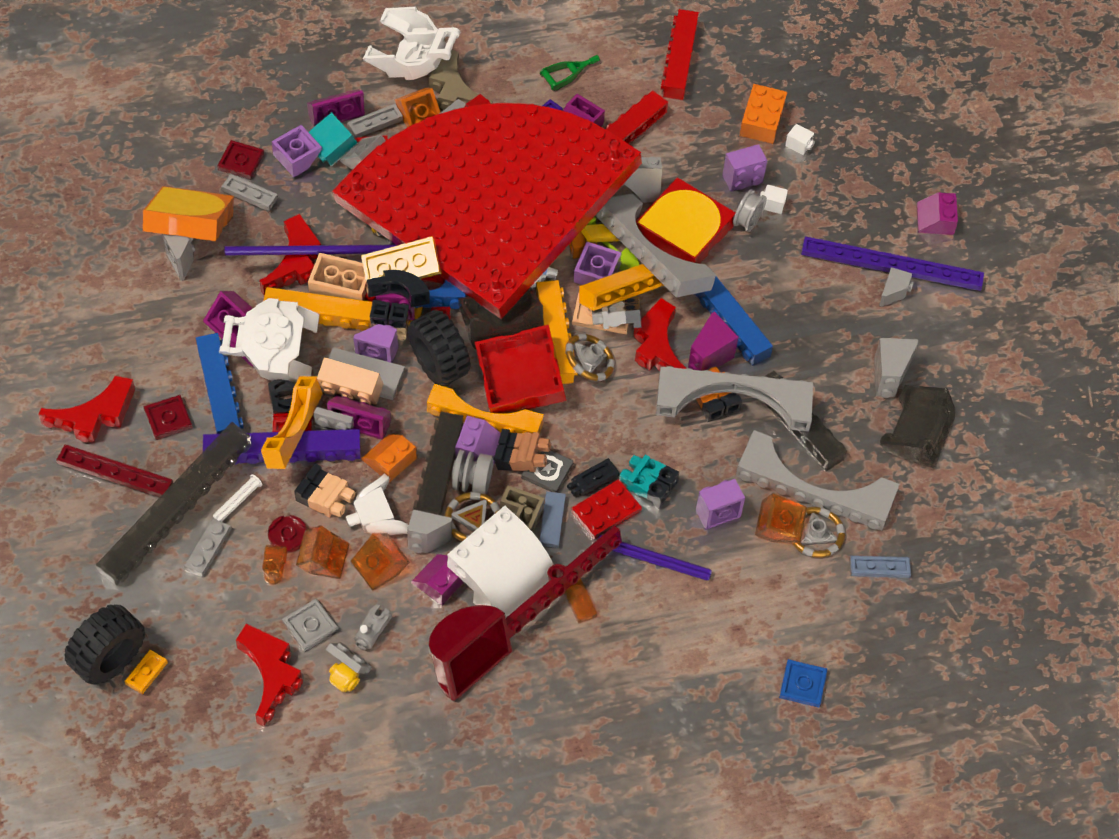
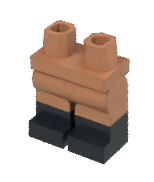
(521, 451)

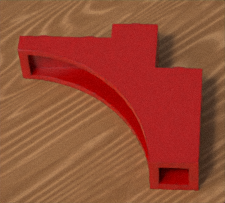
(293, 267)
(653, 334)
(87, 418)
(270, 657)

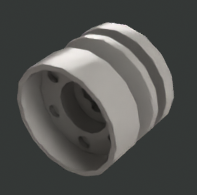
(472, 472)

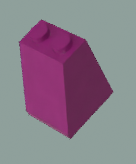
(713, 345)

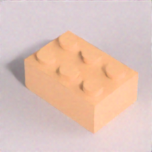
(338, 278)
(350, 381)

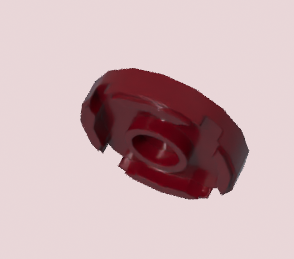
(287, 532)

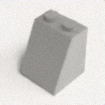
(892, 363)

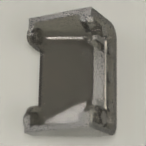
(484, 325)
(922, 425)

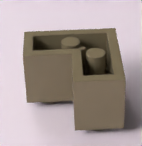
(524, 505)

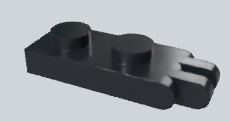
(593, 478)

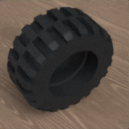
(439, 348)
(104, 644)

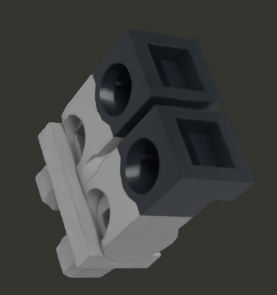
(618, 313)

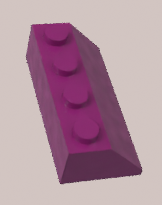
(227, 304)

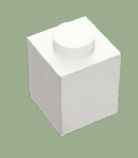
(800, 139)
(775, 198)

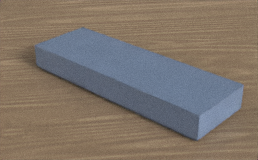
(552, 519)
(880, 566)

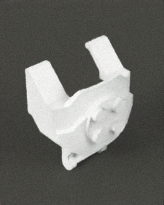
(419, 50)
(271, 338)

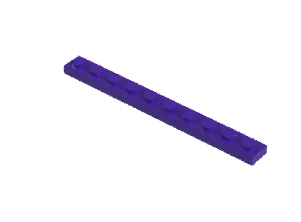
(884, 261)

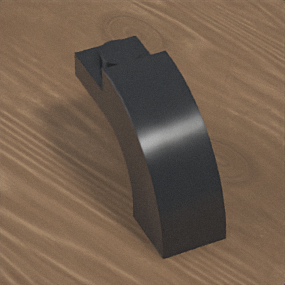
(400, 283)

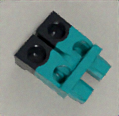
(650, 479)

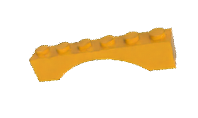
(305, 398)
(446, 400)

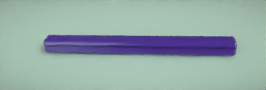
(663, 560)

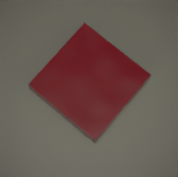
(240, 159)
(168, 417)

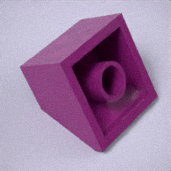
(938, 214)
(438, 580)

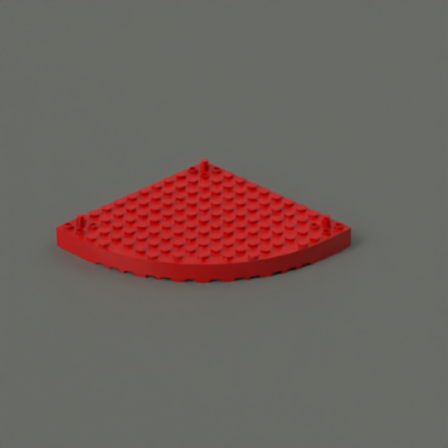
(493, 189)

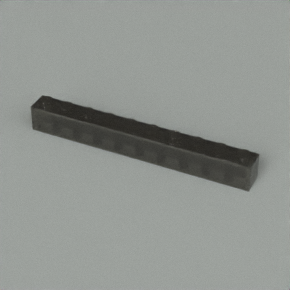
(173, 504)

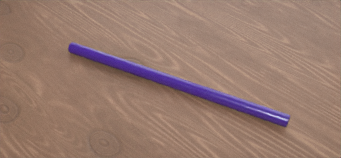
(304, 250)

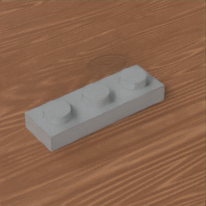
(375, 121)
(249, 192)
(207, 547)

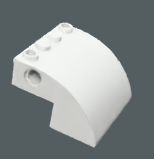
(501, 562)

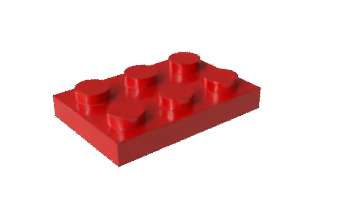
(606, 508)

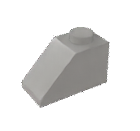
(896, 286)

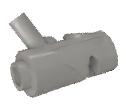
(372, 627)

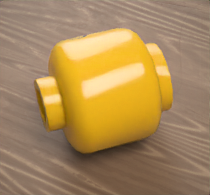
(343, 677)

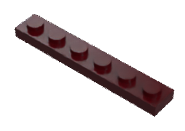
(113, 471)

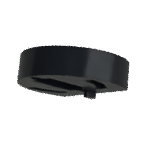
(280, 388)

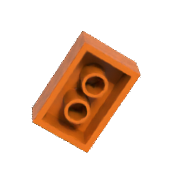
(763, 113)

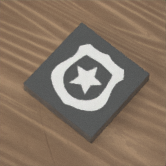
(553, 474)

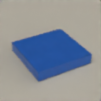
(803, 683)

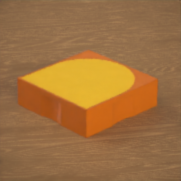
(188, 213)

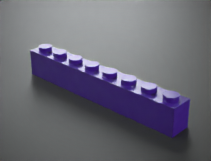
(312, 446)

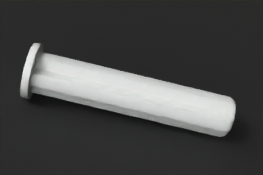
(237, 498)

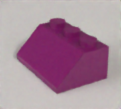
(343, 106)
(369, 419)

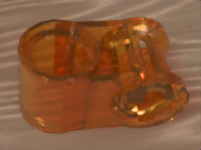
(273, 563)

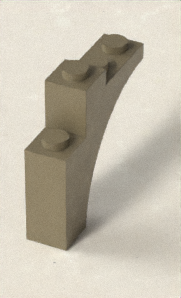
(449, 83)

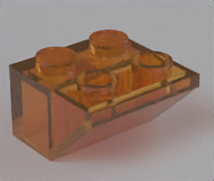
(322, 553)

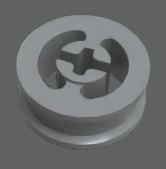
(749, 210)

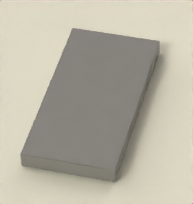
(390, 372)

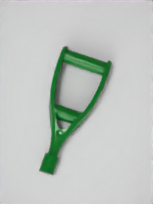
(545, 72)

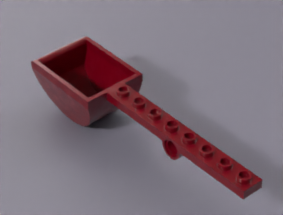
(479, 636)

